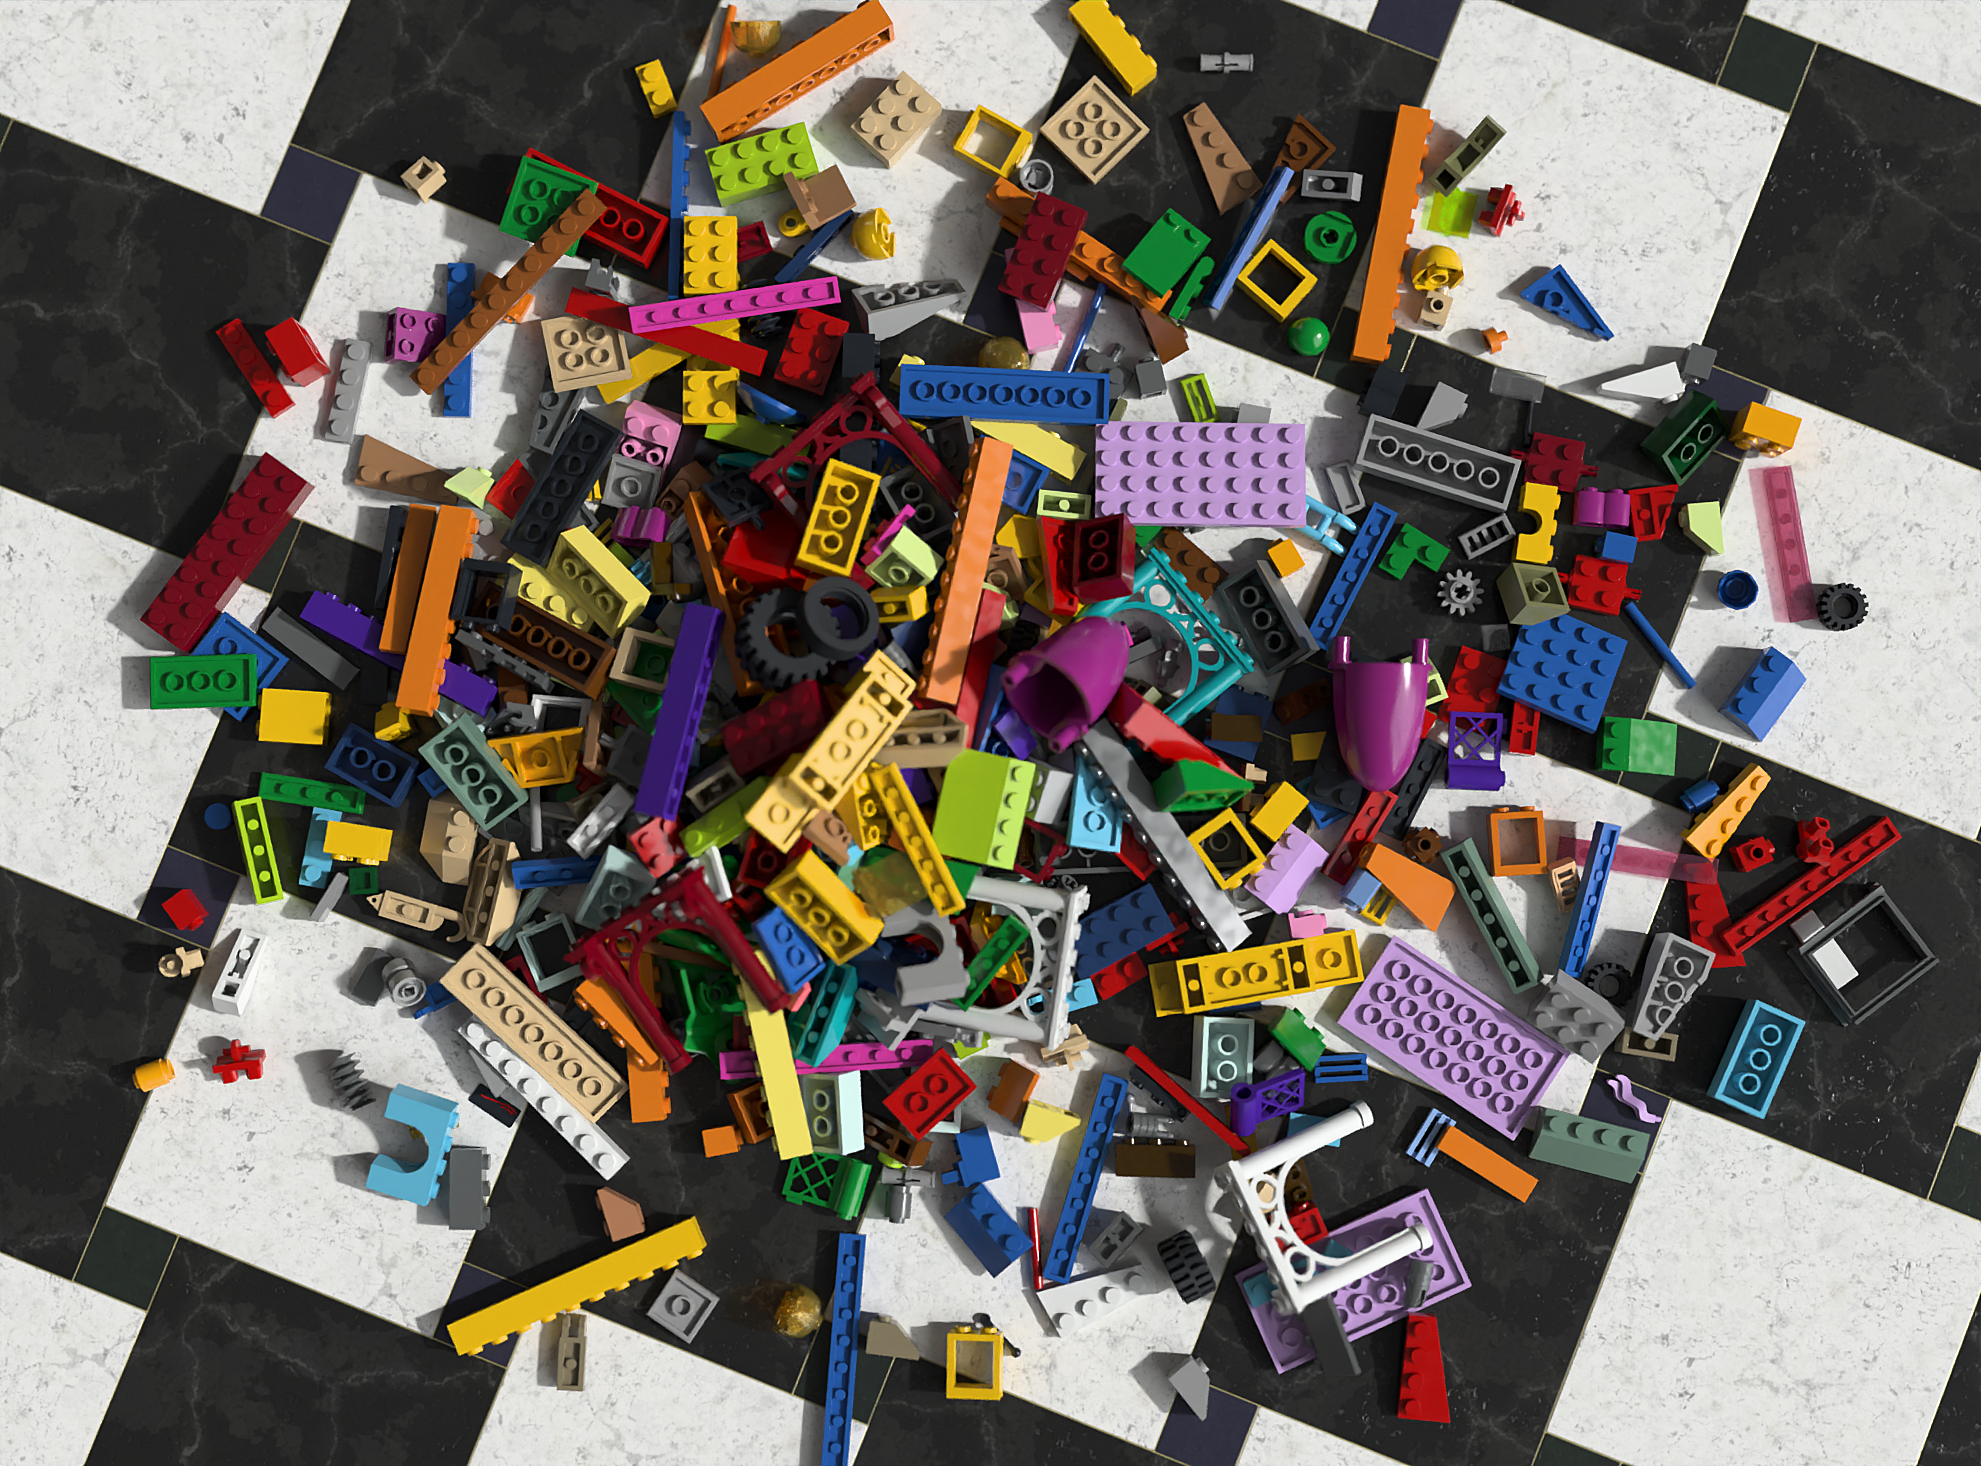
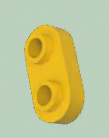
(800, 228)

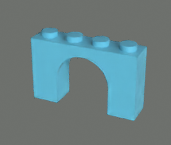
(434, 1119)

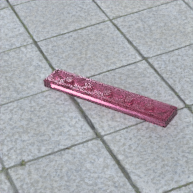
(1790, 544)
(1646, 861)

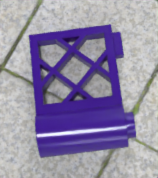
(1474, 773)
(1248, 1102)

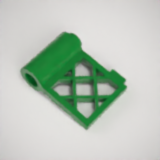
(846, 1190)

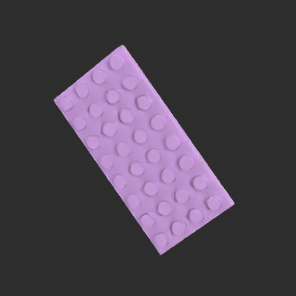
(1201, 473)
(1453, 1037)
(1374, 1298)

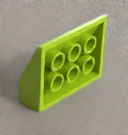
(982, 807)

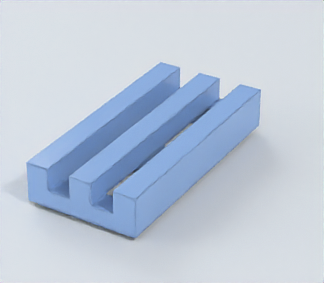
(1433, 1152)

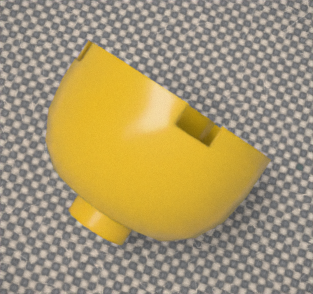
(872, 236)
(1436, 268)

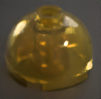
(755, 36)
(1004, 353)
(798, 1312)

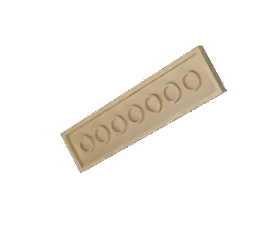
(535, 1032)

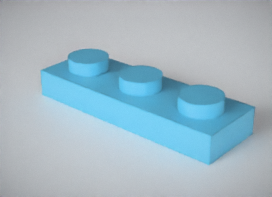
(317, 863)

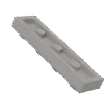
(349, 391)

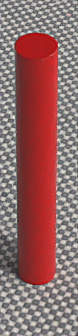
(1035, 1251)

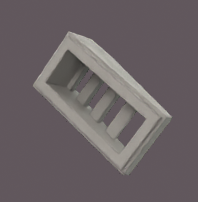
(1491, 544)
(493, 1078)

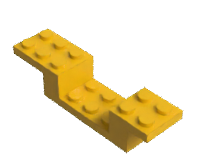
(709, 270)
(836, 756)
(1255, 973)

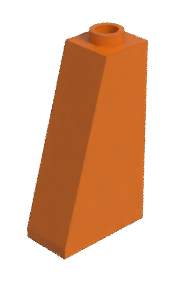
(1412, 886)

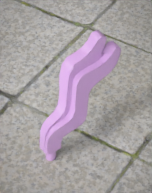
(1623, 1093)

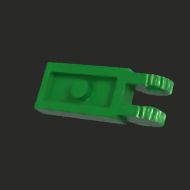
(1191, 289)

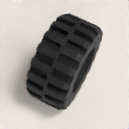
(762, 659)

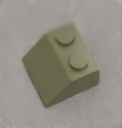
(1531, 593)

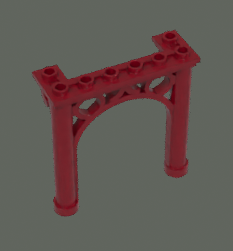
(899, 435)
(694, 899)

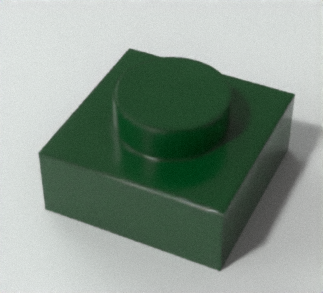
(363, 880)

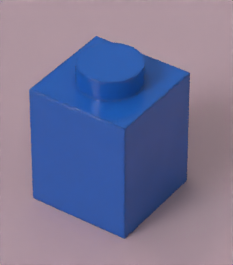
(1616, 547)

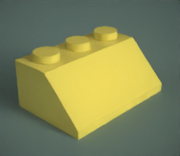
(1045, 1121)

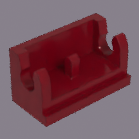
(752, 242)

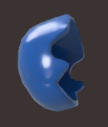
(1737, 590)

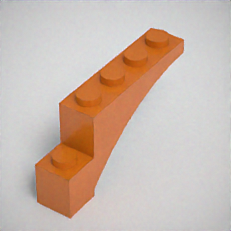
(613, 1015)

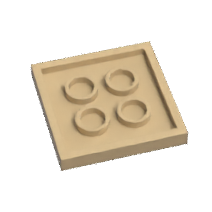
(1094, 130)
(584, 353)

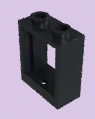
(467, 588)

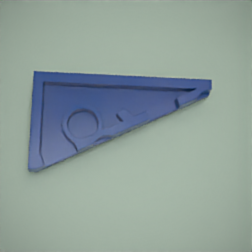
(1562, 298)

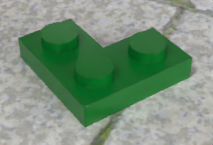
(1411, 546)

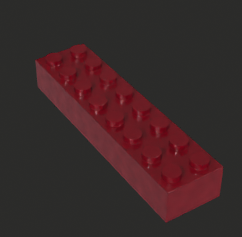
(227, 553)

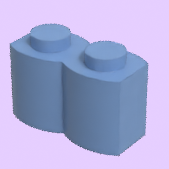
(1359, 890)

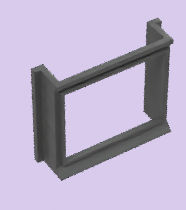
(1822, 984)

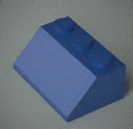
(1763, 693)
(988, 1230)

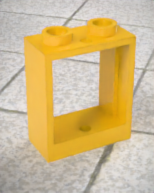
(972, 120)
(1261, 297)
(1211, 826)
(973, 1390)

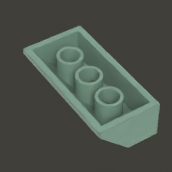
(474, 771)
(1588, 1144)

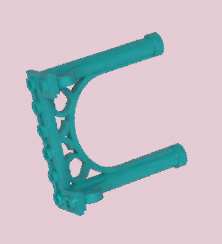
(1224, 643)

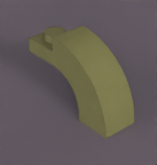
(1467, 156)

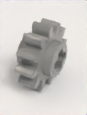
(1450, 596)

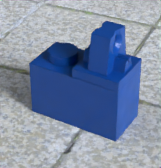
(977, 1160)

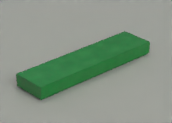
(311, 793)
(992, 958)

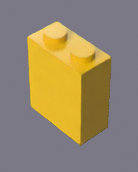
(294, 717)

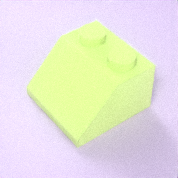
(905, 562)

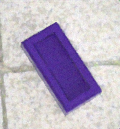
(1014, 733)

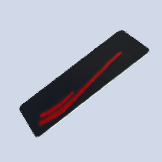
(496, 1107)

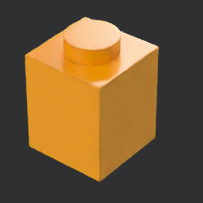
(1284, 557)

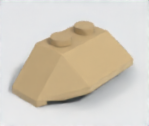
(924, 740)
(450, 838)
(491, 893)

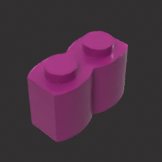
(1601, 509)
(640, 527)

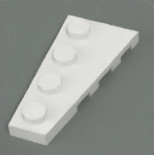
(714, 877)
(1093, 1297)

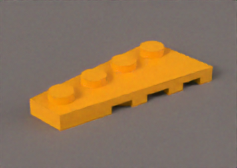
(1719, 823)

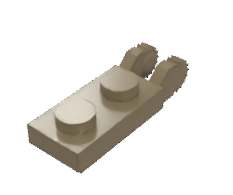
(572, 1356)

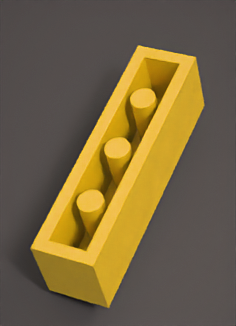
(1113, 44)

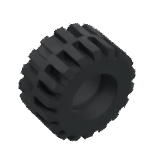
(1186, 1266)

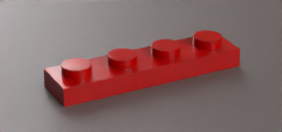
(255, 368)
(1358, 834)

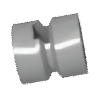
(1036, 177)
(403, 982)
(1272, 1061)

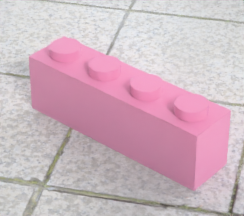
(1037, 325)

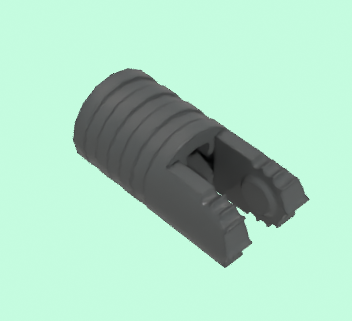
(898, 657)
(1147, 1125)
(1418, 1283)

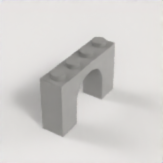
(936, 980)

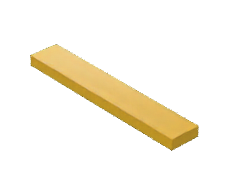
(656, 361)
(917, 839)

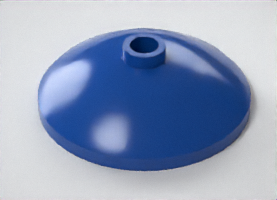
(768, 408)

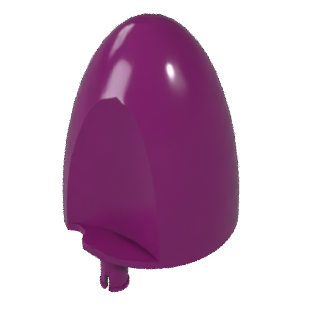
(1068, 678)
(1379, 713)

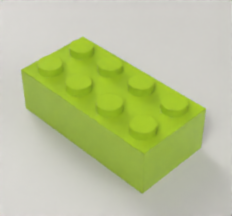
(759, 162)

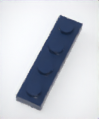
(806, 254)

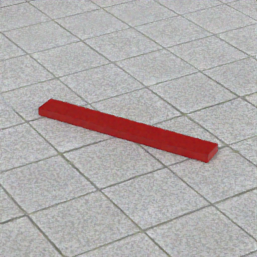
(685, 338)
(1809, 886)

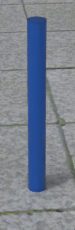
(1085, 328)
(1660, 646)

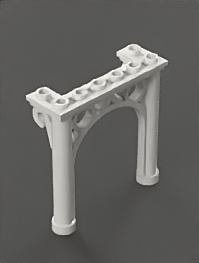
(1035, 1026)
(1291, 1297)

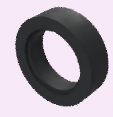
(856, 598)

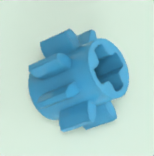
(642, 572)

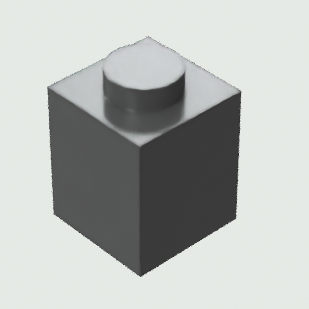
(1697, 364)
(1150, 378)

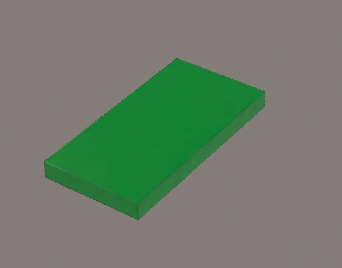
(203, 681)

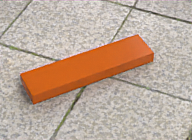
(1486, 1163)

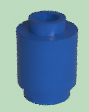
(1699, 796)

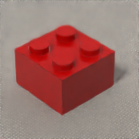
(297, 352)

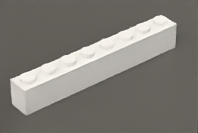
(554, 1107)

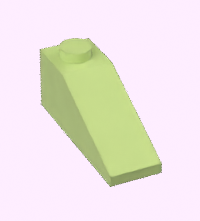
(472, 485)

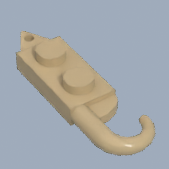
(417, 912)

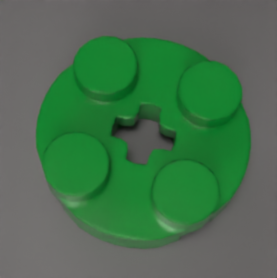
(1324, 224)

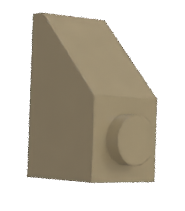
(890, 1339)

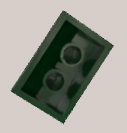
(1686, 436)

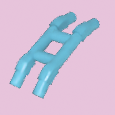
(1329, 515)

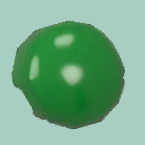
(1308, 336)

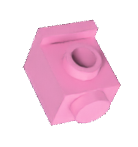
(1305, 924)

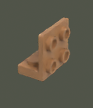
(821, 196)

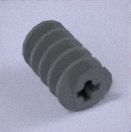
(350, 1082)

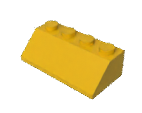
(824, 907)

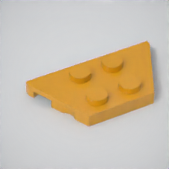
(541, 756)
(983, 926)

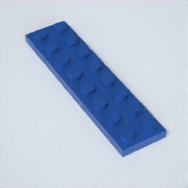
(1004, 395)

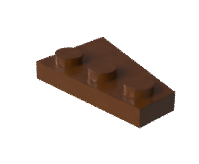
(1302, 150)
(1197, 567)

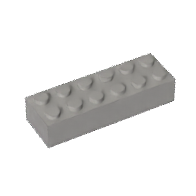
(1436, 464)

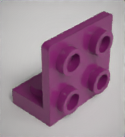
(412, 334)

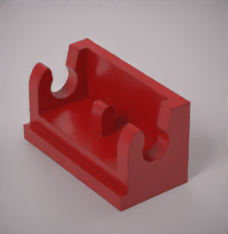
(1523, 730)

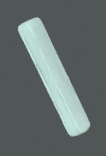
(523, 914)

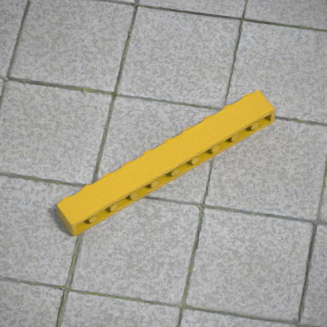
(577, 1285)

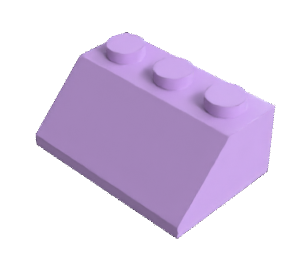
(1287, 871)

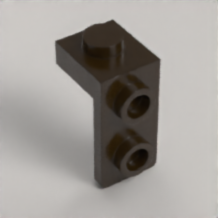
(663, 574)
(1234, 728)
(1297, 1183)

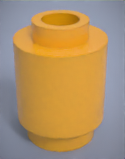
(153, 1074)

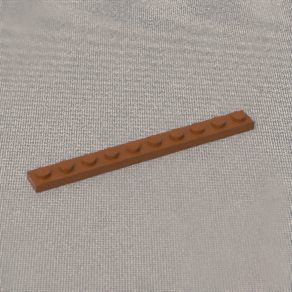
(508, 292)

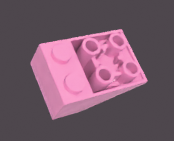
(650, 435)

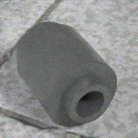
(898, 1203)

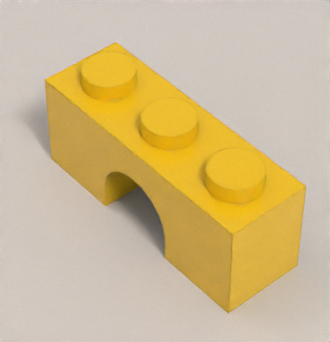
(1541, 503)

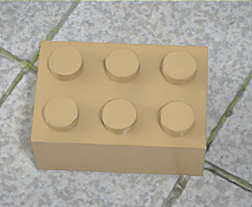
(896, 119)

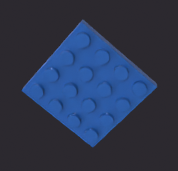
(1563, 670)

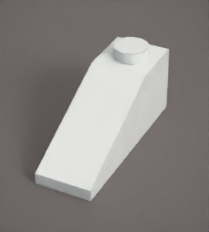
(1647, 386)
(239, 973)

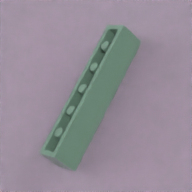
(1492, 916)

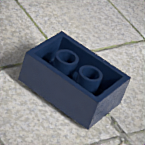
(374, 765)

